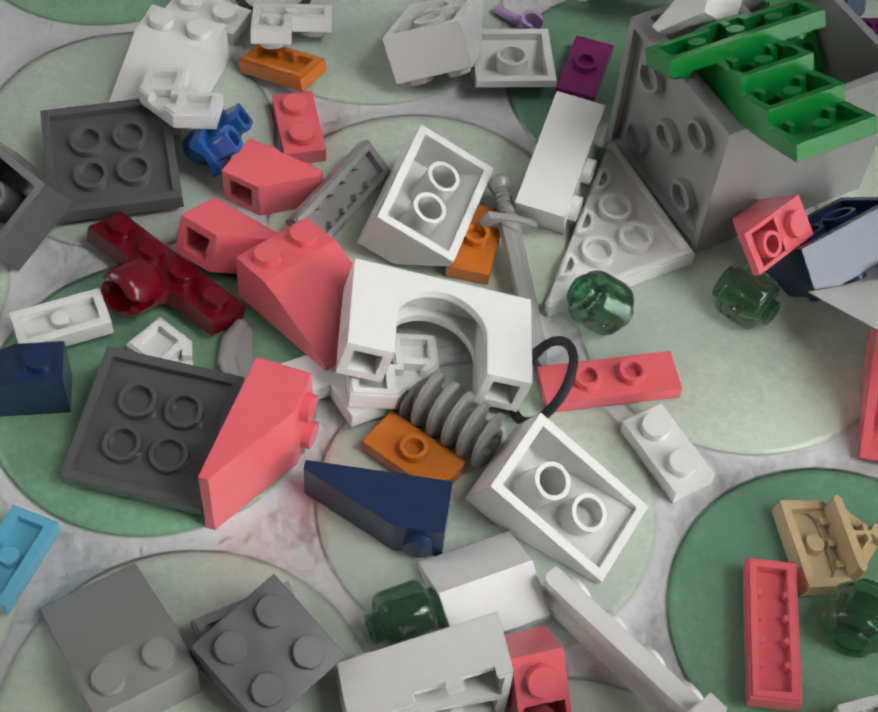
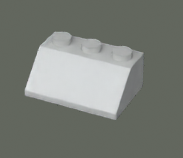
(426, 202)

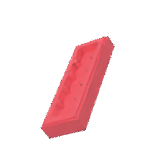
(612, 381)
(771, 635)

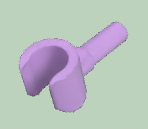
(528, 20)

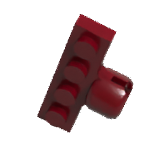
(155, 275)

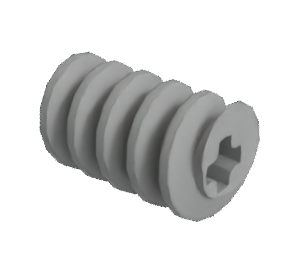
(453, 419)

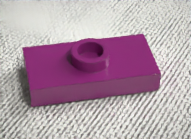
(585, 68)

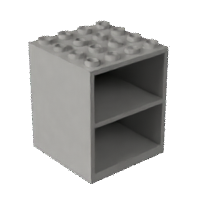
(707, 163)

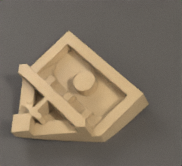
(824, 543)

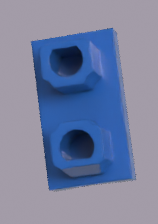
(218, 145)

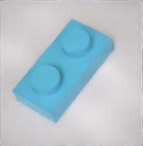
(23, 546)

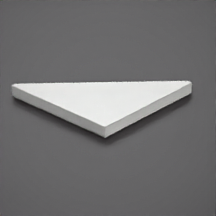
(619, 233)

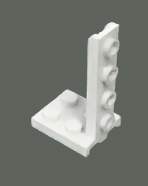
(609, 641)

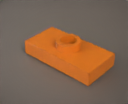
(283, 66)
(477, 251)
(411, 451)

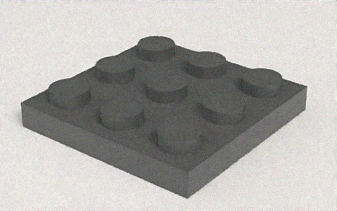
(111, 159)
(149, 429)

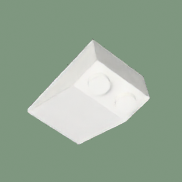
(435, 40)
(174, 41)
(557, 499)

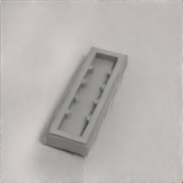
(343, 189)

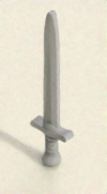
(511, 230)

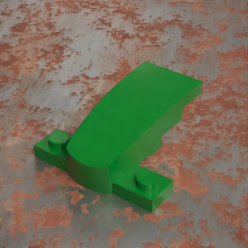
(767, 80)

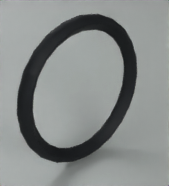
(568, 380)

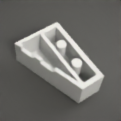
(562, 162)
(437, 672)

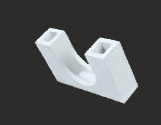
(488, 322)

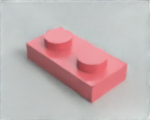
(299, 126)

